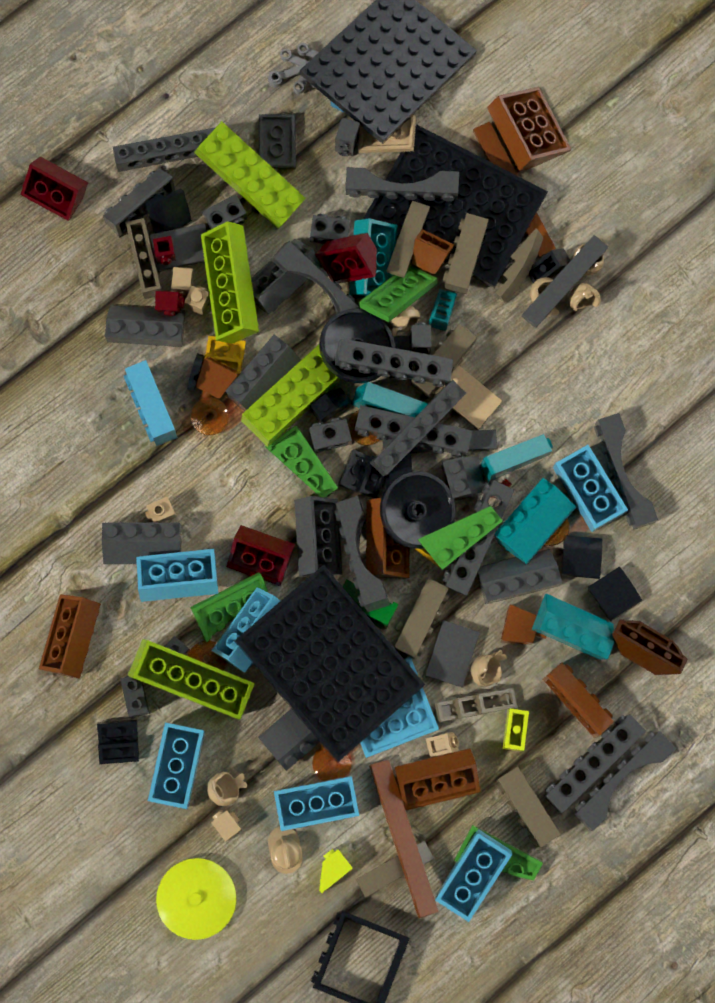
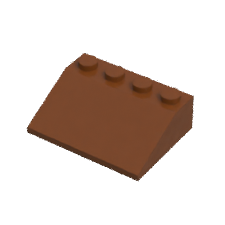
(528, 127)

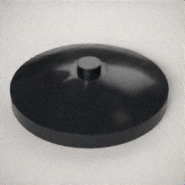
(355, 326)
(416, 507)

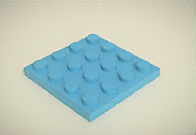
(404, 725)

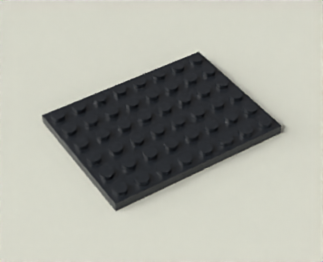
(387, 64)
(482, 191)
(329, 663)

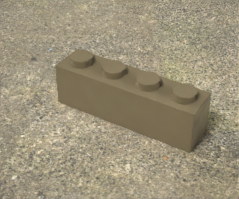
(466, 253)
(143, 257)
(455, 348)
(421, 618)
(528, 807)

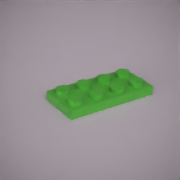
(398, 293)

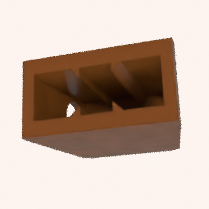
(430, 252)
(215, 378)
(518, 627)

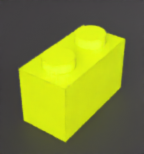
(515, 730)

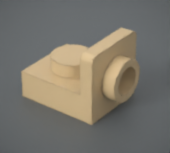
(442, 744)

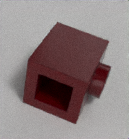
(164, 250)
(169, 302)

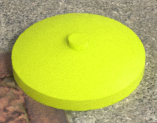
(196, 898)

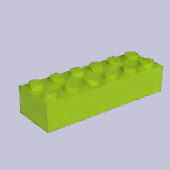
(249, 175)
(229, 282)
(289, 398)
(191, 679)

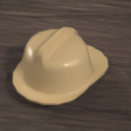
(285, 850)

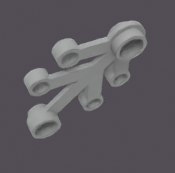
(293, 71)

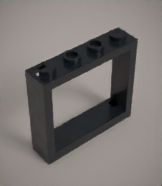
(332, 940)

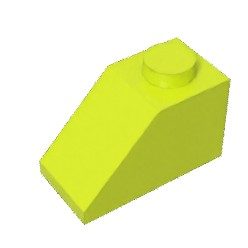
(333, 869)

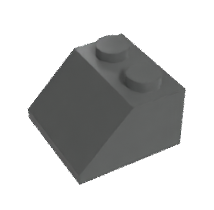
(463, 477)

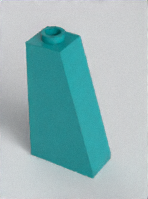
(387, 400)
(516, 457)

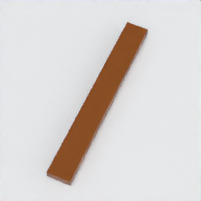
(496, 154)
(403, 839)

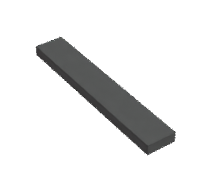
(564, 281)
(479, 441)

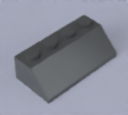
(133, 205)
(274, 286)
(144, 326)
(262, 372)
(317, 535)
(130, 540)
(515, 578)
(288, 739)

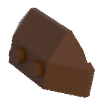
(648, 648)

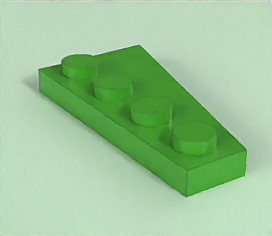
(300, 458)
(455, 539)
(221, 608)
(518, 865)

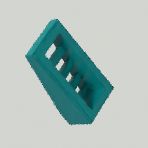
(441, 321)

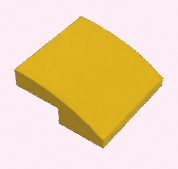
(226, 353)

